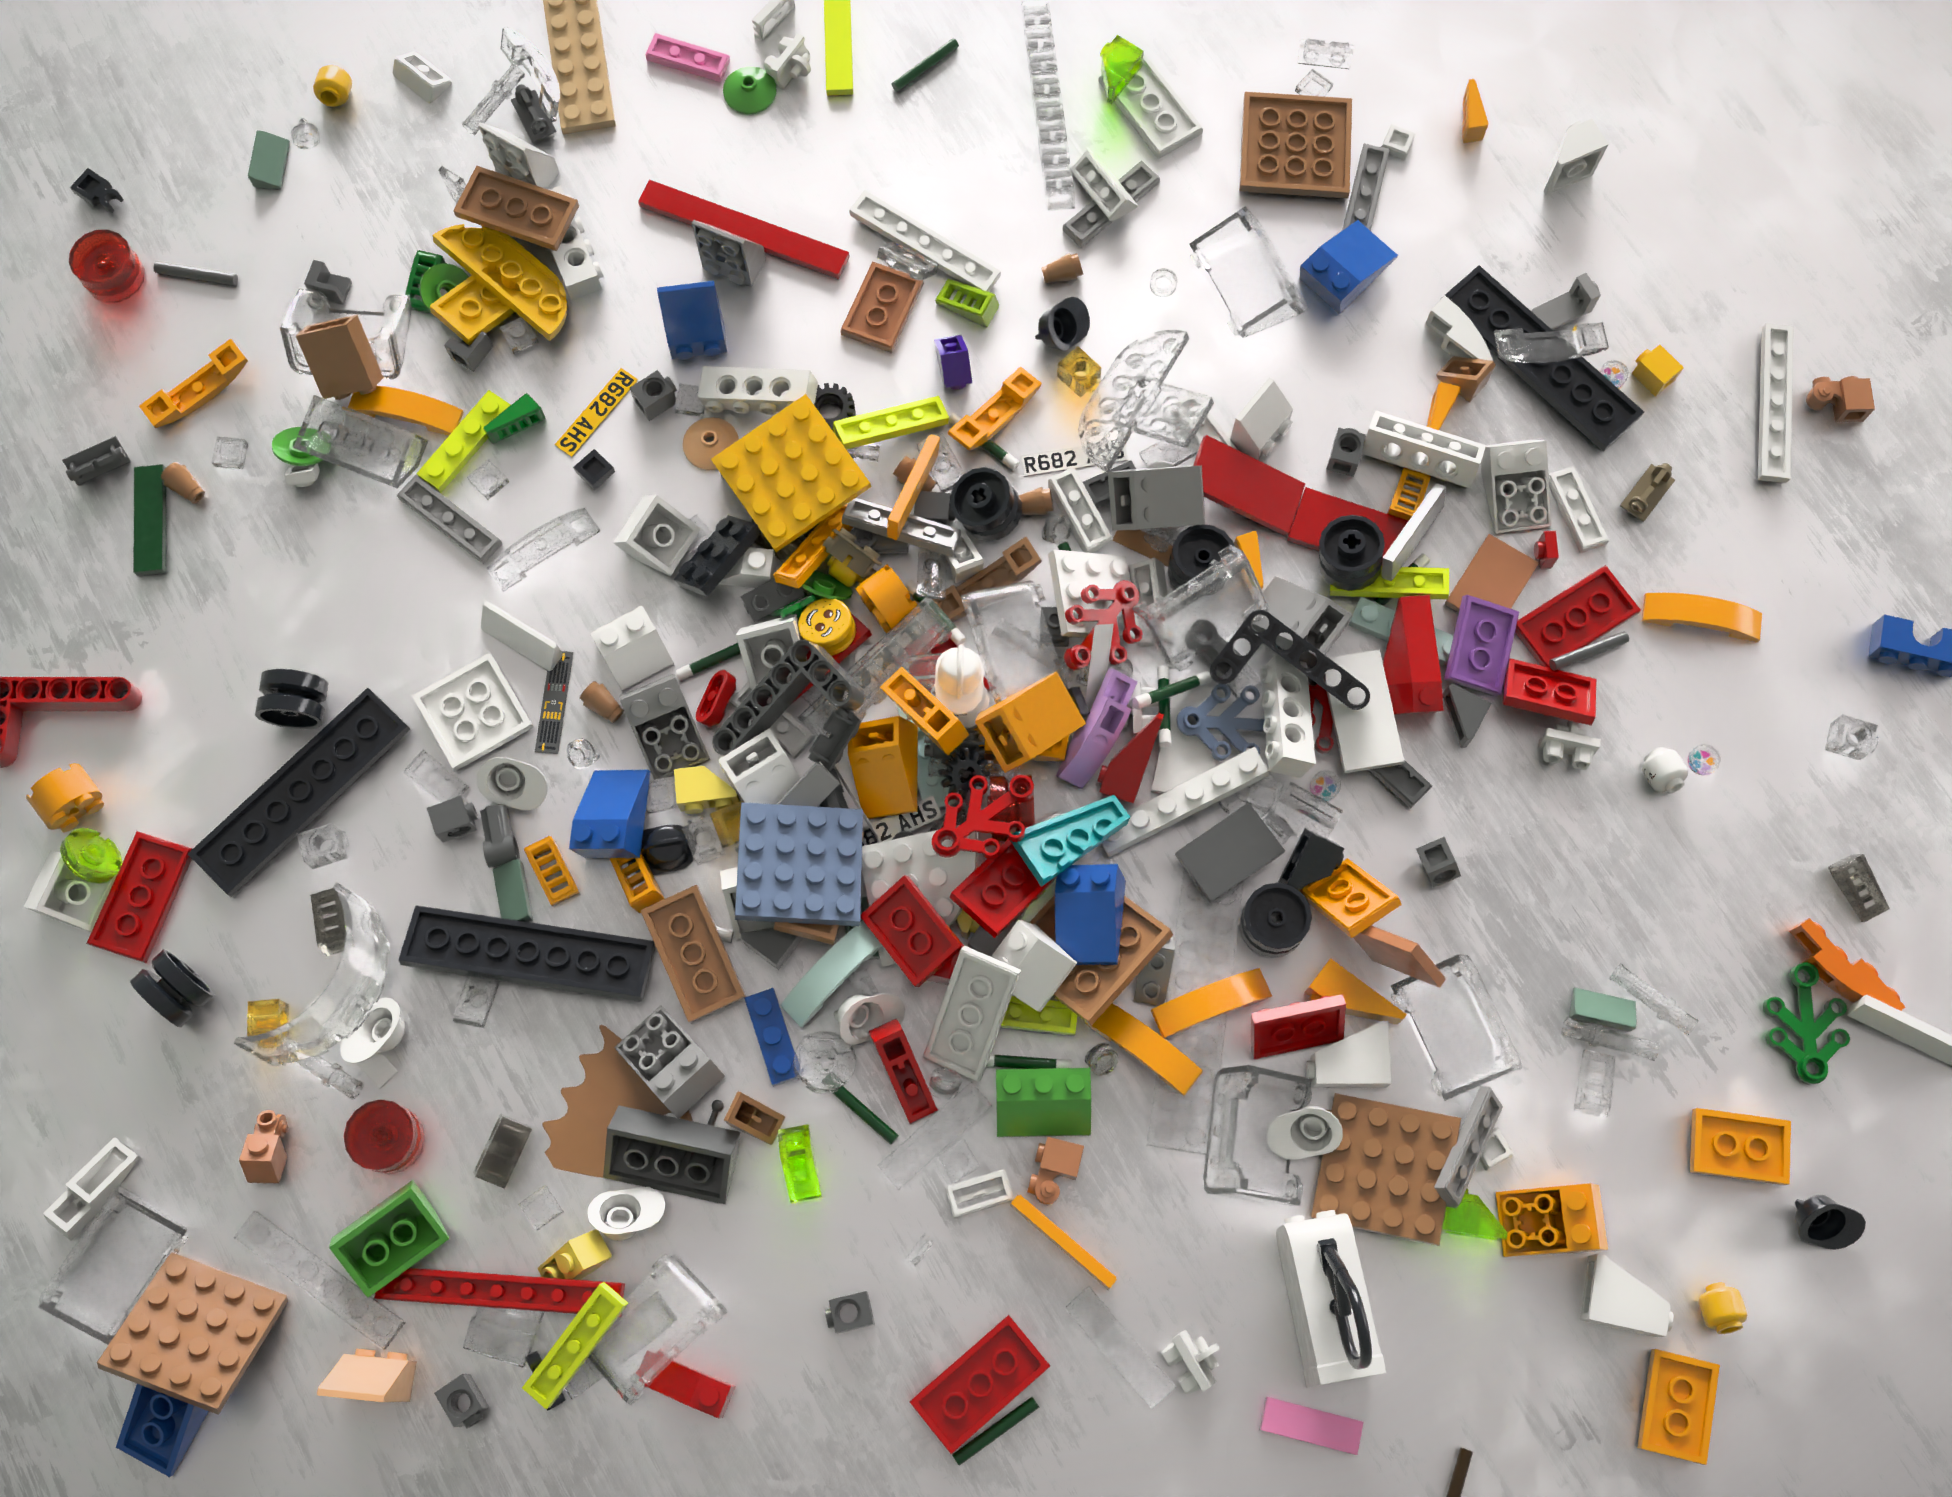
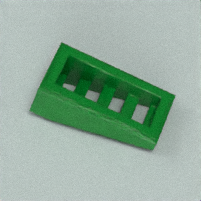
(421, 263)
(515, 418)

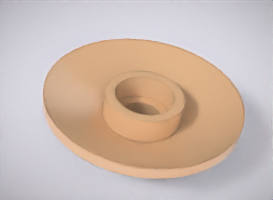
(698, 450)

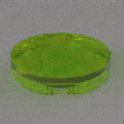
(90, 855)

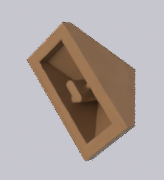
(1468, 374)
(754, 1118)

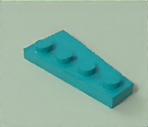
(1063, 840)

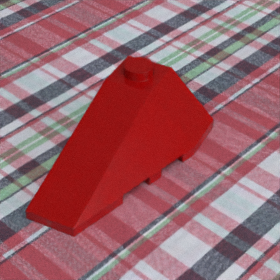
(1413, 659)

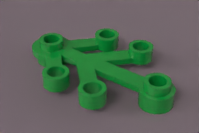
(1806, 1027)

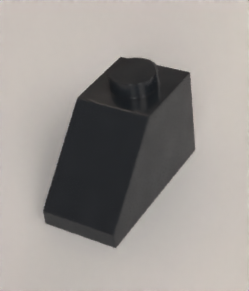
(1312, 860)

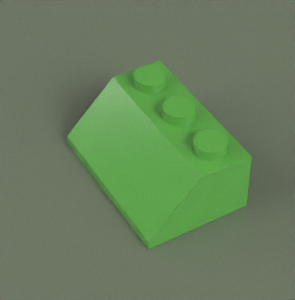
(1043, 1102)
(389, 1239)

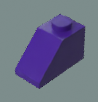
(953, 361)

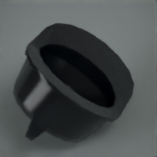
(1064, 324)
(665, 849)
(1828, 1223)

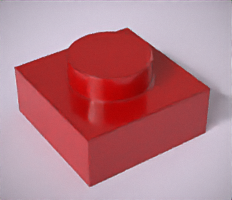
(1546, 550)

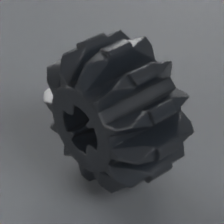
(958, 762)

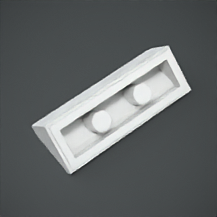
(1103, 186)
(1080, 510)
(1150, 582)
(520, 637)

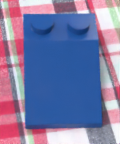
(1346, 265)
(692, 320)
(611, 815)
(1090, 912)
(159, 1429)

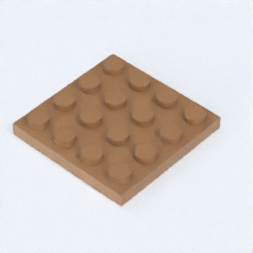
(1296, 145)
(1093, 988)
(1387, 1168)
(193, 1333)

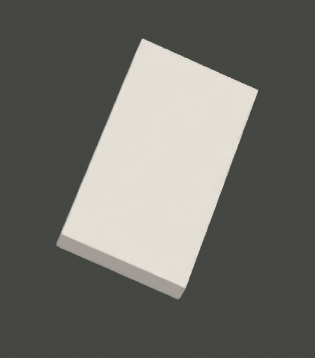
(1156, 111)
(1367, 735)
(1187, 754)
(971, 1013)

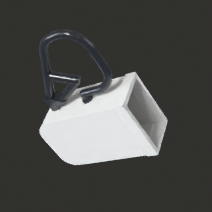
(1328, 1299)

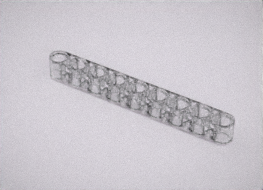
(1048, 105)

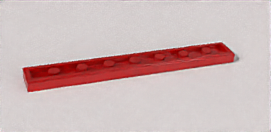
(774, 239)
(492, 1290)

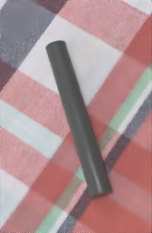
(195, 273)
(1589, 650)

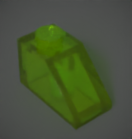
(1119, 65)
(799, 1163)
(1473, 1220)

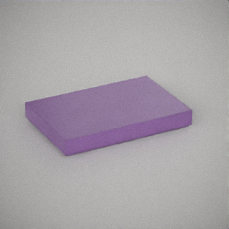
(1481, 645)

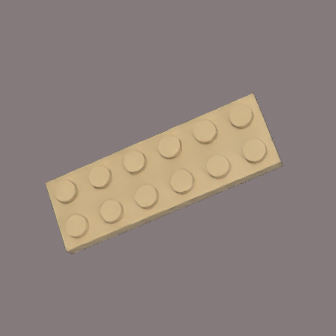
(579, 65)

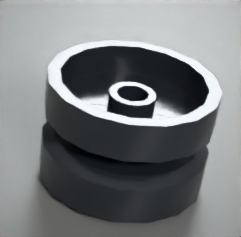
(986, 504)
(1194, 552)
(1351, 552)
(291, 699)
(1287, 907)
(167, 992)

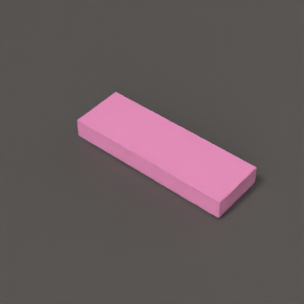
(687, 57)
(1311, 1425)

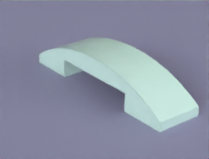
(830, 973)

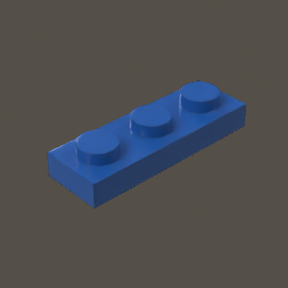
(772, 1035)

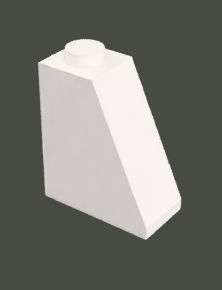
(1354, 1061)
(1622, 1301)

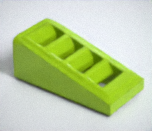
(980, 313)

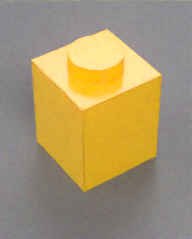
(1656, 369)

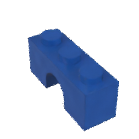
(1894, 643)

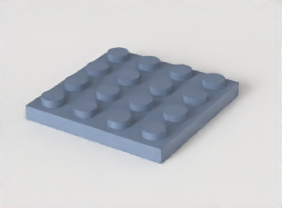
(799, 864)

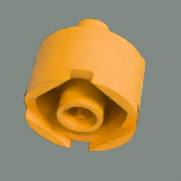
(886, 597)
(65, 797)

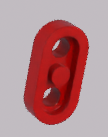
(715, 699)

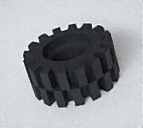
(836, 396)

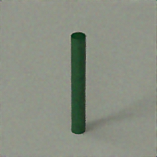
(925, 64)
(866, 1115)
(995, 1431)

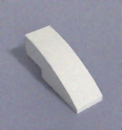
(1458, 331)
(90, 1189)

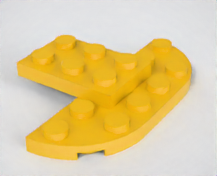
(501, 282)

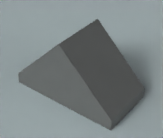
(1465, 712)
(771, 945)

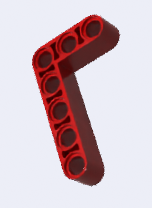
(49, 699)

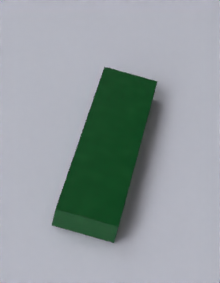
(149, 521)

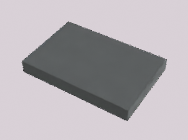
(1229, 852)

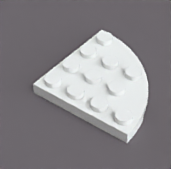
(932, 874)

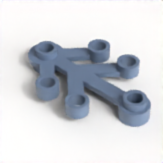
(1225, 723)

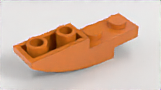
(1835, 970)

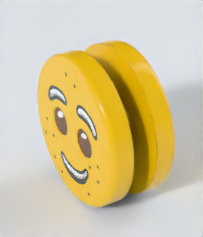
(828, 625)

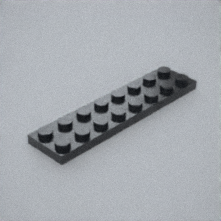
(1568, 385)
(298, 792)
(527, 953)

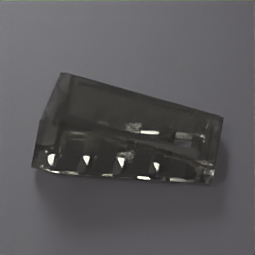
(1845, 882)
(331, 940)

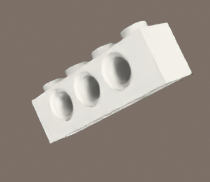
(578, 279)
(718, 381)
(1423, 449)
(1287, 718)

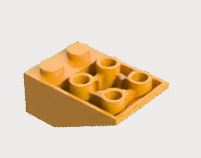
(1029, 721)
(885, 766)
(1552, 1220)

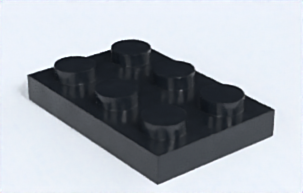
(717, 555)

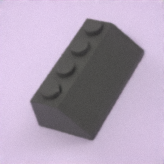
(670, 1154)

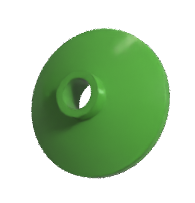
(749, 98)
(439, 277)
(283, 449)
(827, 587)

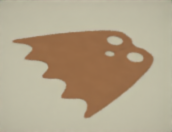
(581, 1134)

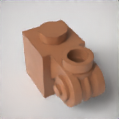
(1850, 397)
(263, 1151)
(1056, 1160)

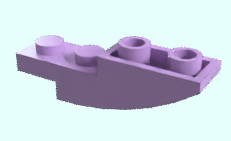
(1102, 728)

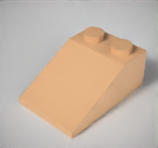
(370, 1377)

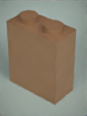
(340, 357)

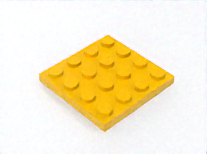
(791, 472)

